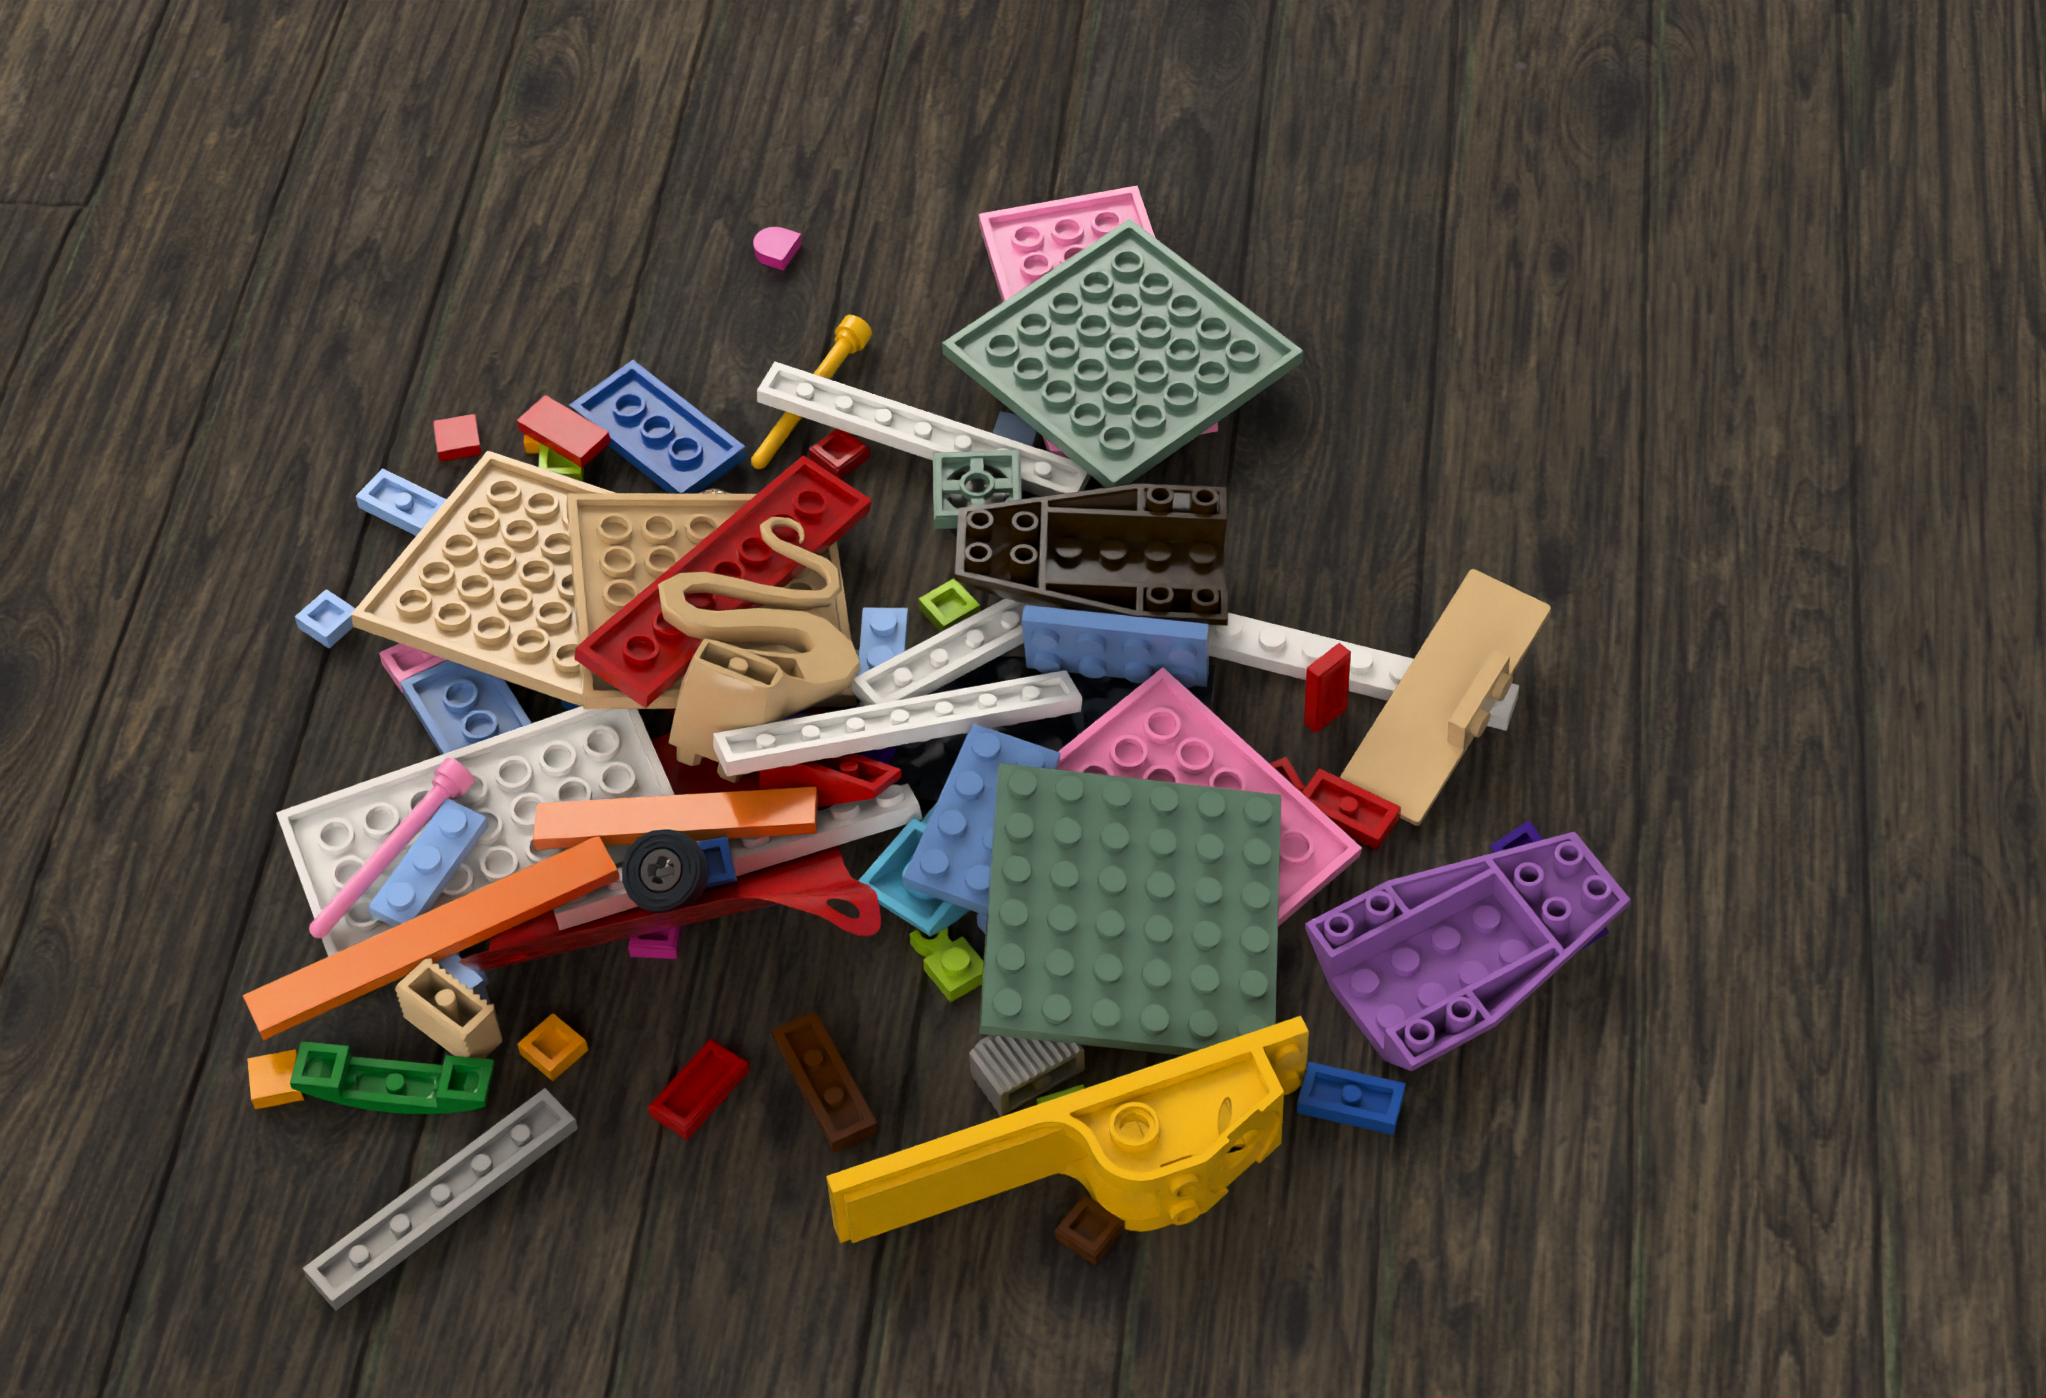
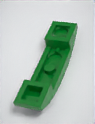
(391, 1085)

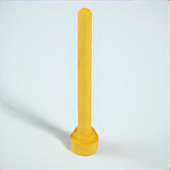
(850, 337)

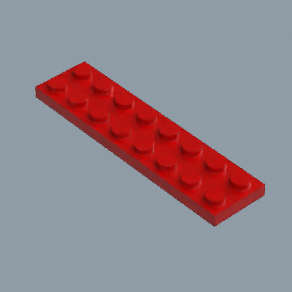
(646, 653)

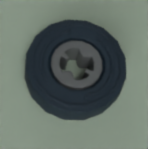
(653, 852)

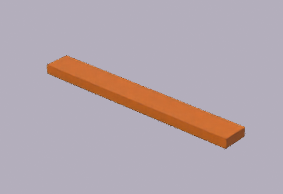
(430, 935)

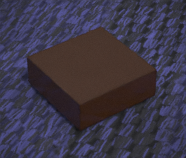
(1089, 1229)

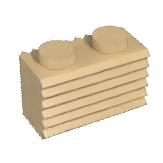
(449, 1011)

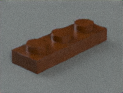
(824, 1082)

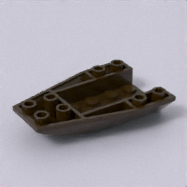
(1103, 551)

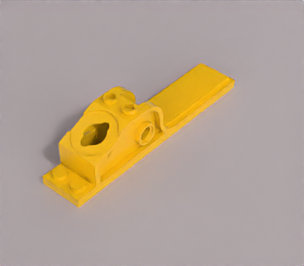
(1139, 1143)

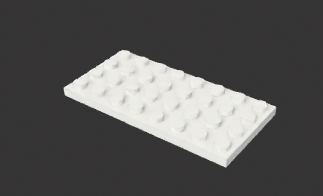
(552, 760)

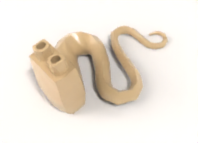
(747, 687)

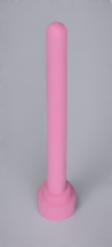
(450, 781)

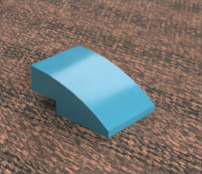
(886, 879)

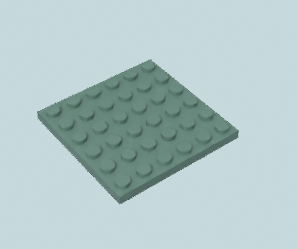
(1122, 354)
(1130, 911)

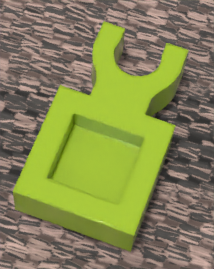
(949, 964)

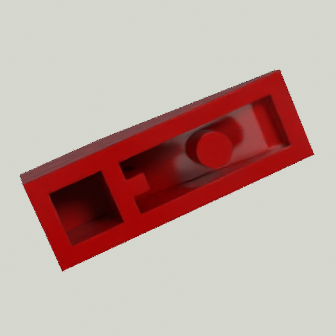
(836, 779)

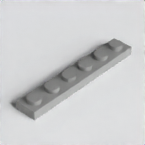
(439, 1199)

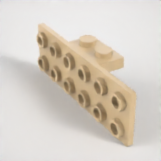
(1447, 694)

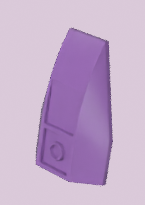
(1461, 943)

